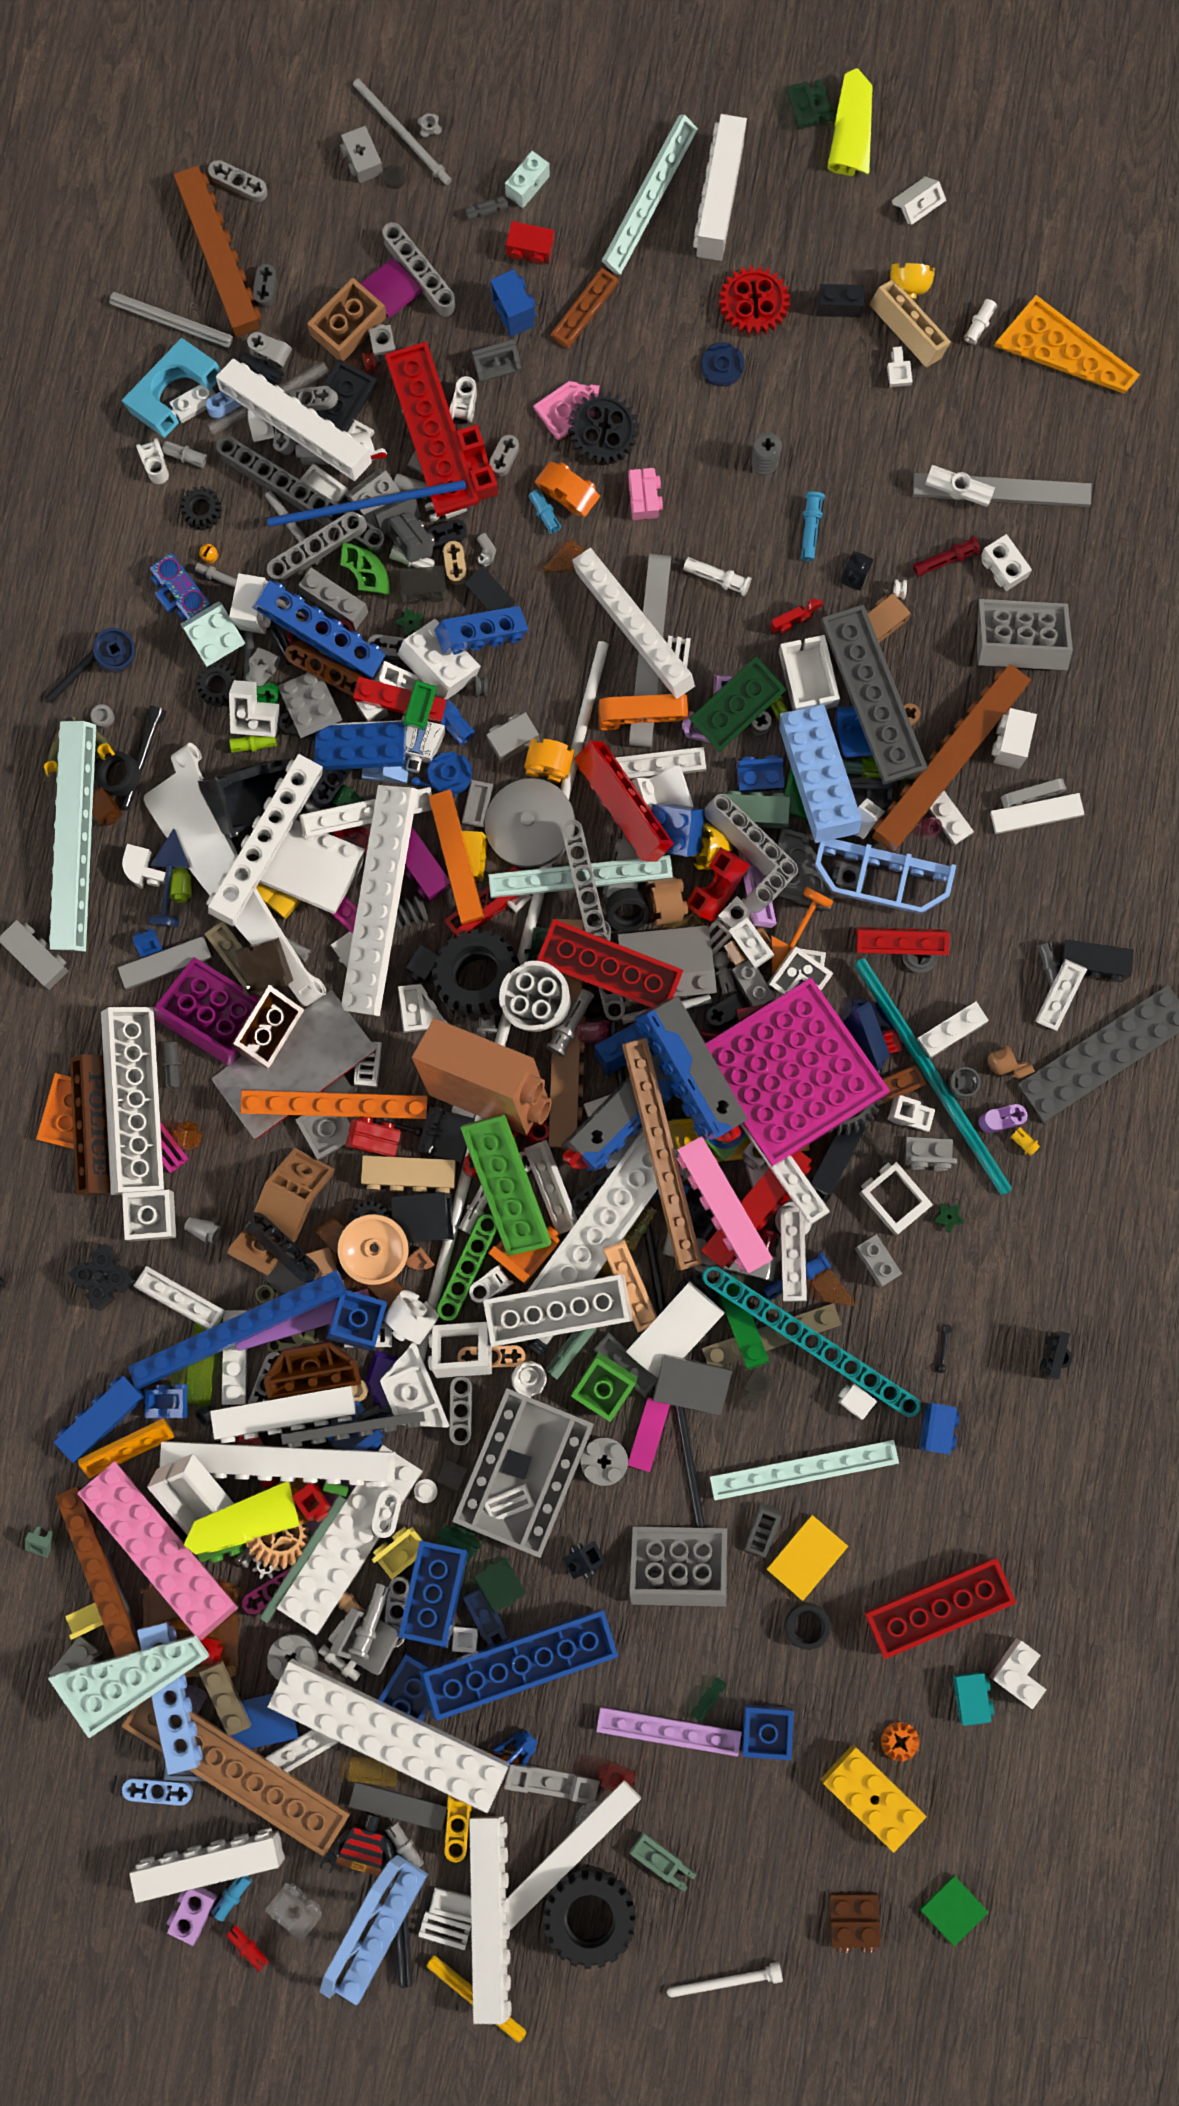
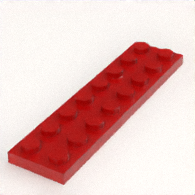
(431, 426)

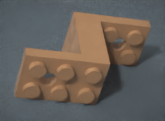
(285, 1203)

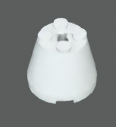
(526, 995)

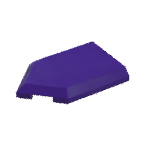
(379, 1367)

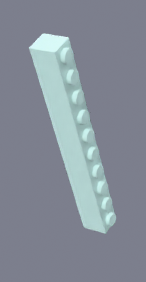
(72, 836)

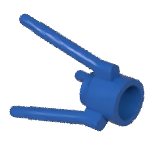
(524, 1743)

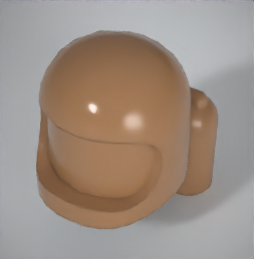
(1004, 1061)

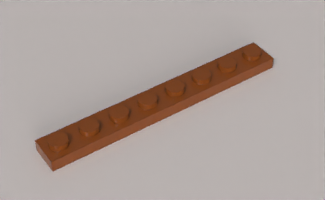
(98, 1573)

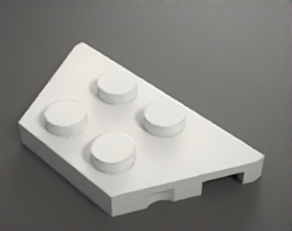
(411, 1389)

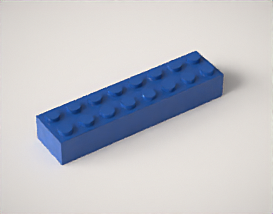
(518, 1664)

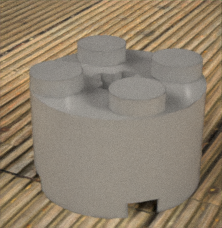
(595, 1451)
(286, 1645)

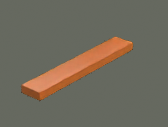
(456, 857)

